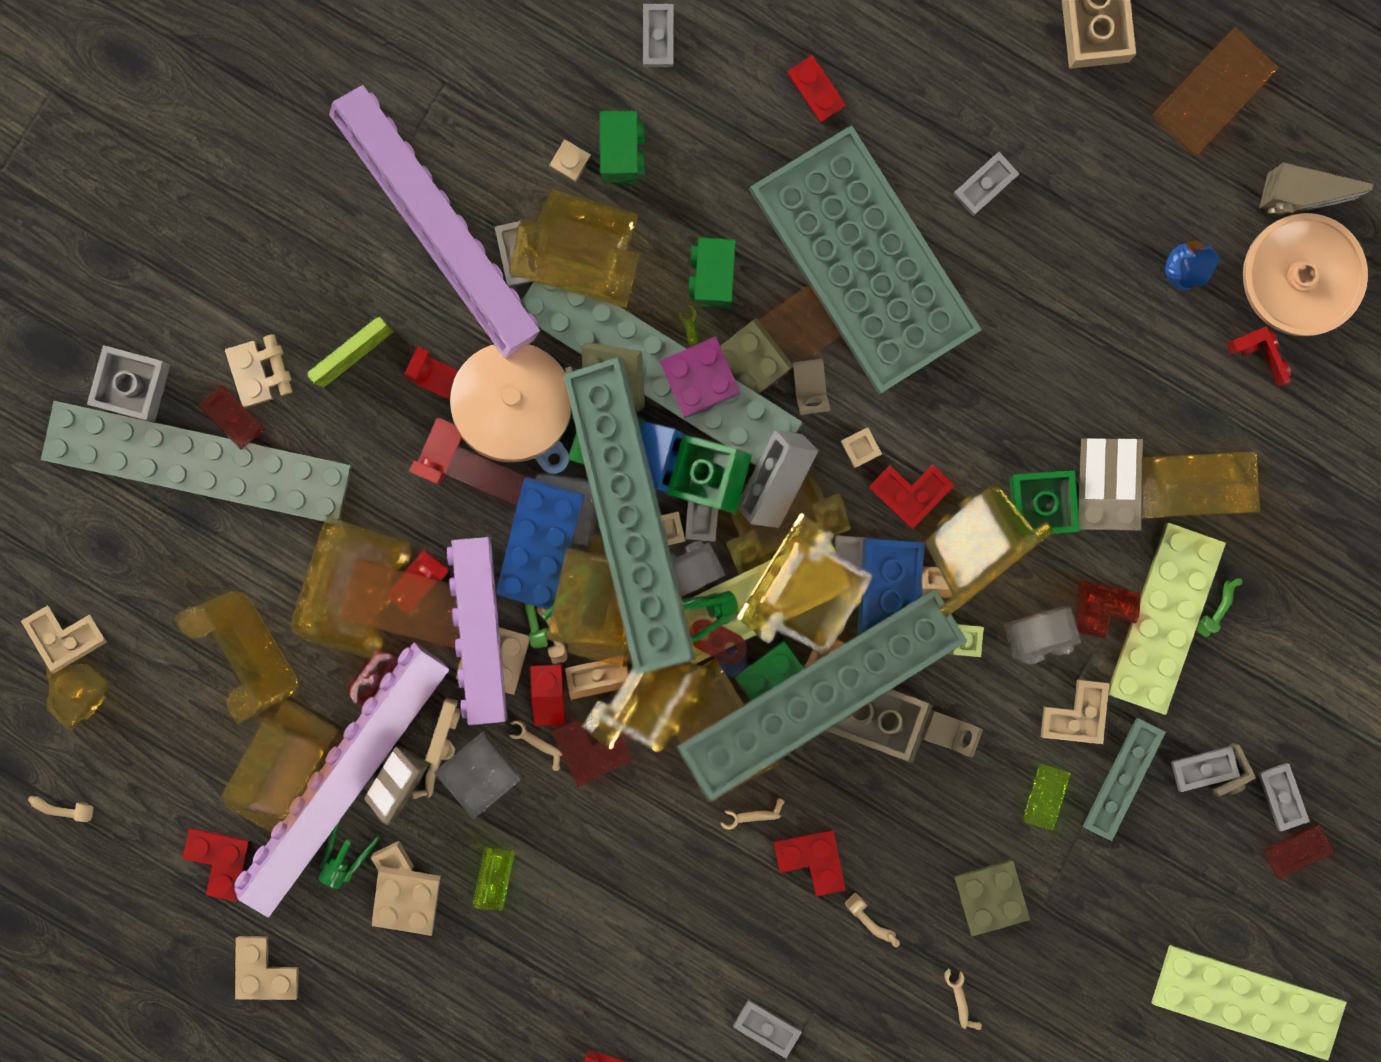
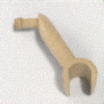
(558, 651)
(538, 743)
(430, 776)
(82, 812)
(754, 816)
(856, 906)
(961, 1001)

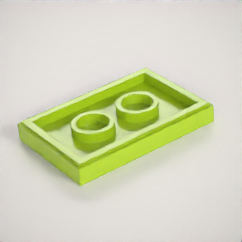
(350, 352)

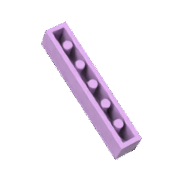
(478, 629)

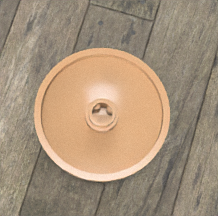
(1305, 274)
(512, 404)

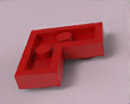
(909, 501)
(224, 853)
(818, 853)

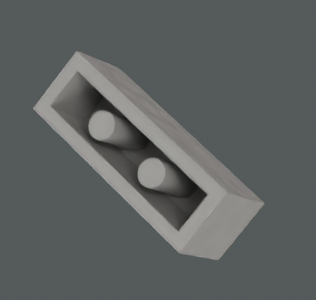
(771, 495)

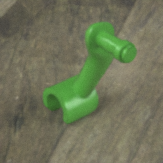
(1206, 624)
(537, 636)

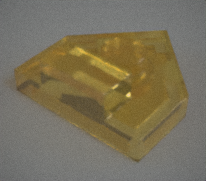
(75, 693)

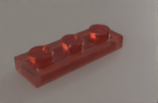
(486, 475)

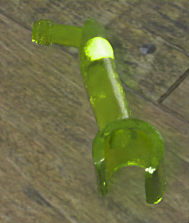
(690, 328)

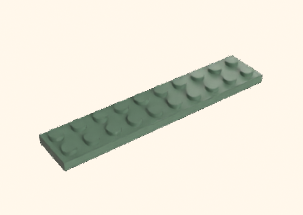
(574, 319)
(195, 462)
(629, 516)
(820, 695)

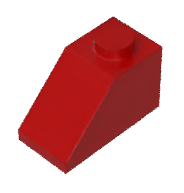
(548, 694)

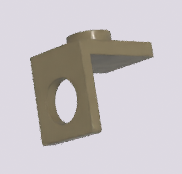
(810, 386)
(950, 733)
(1237, 784)

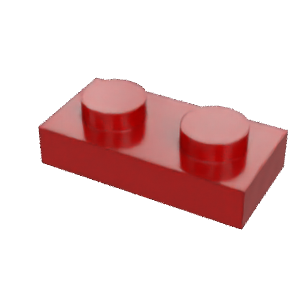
(816, 89)

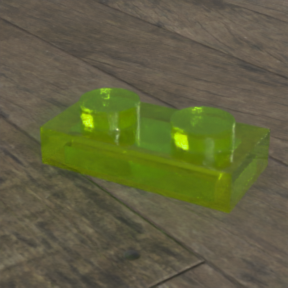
(1046, 797)
(493, 878)

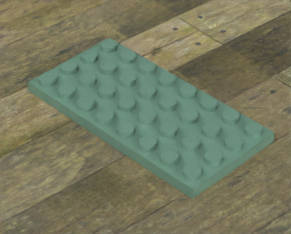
(865, 259)

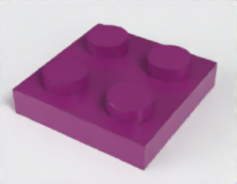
(700, 377)

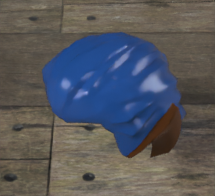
(1191, 265)

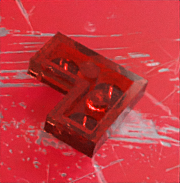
(1099, 603)
(585, 759)

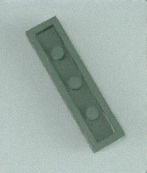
(1124, 779)

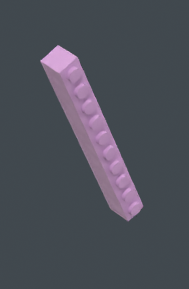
(434, 221)
(340, 779)

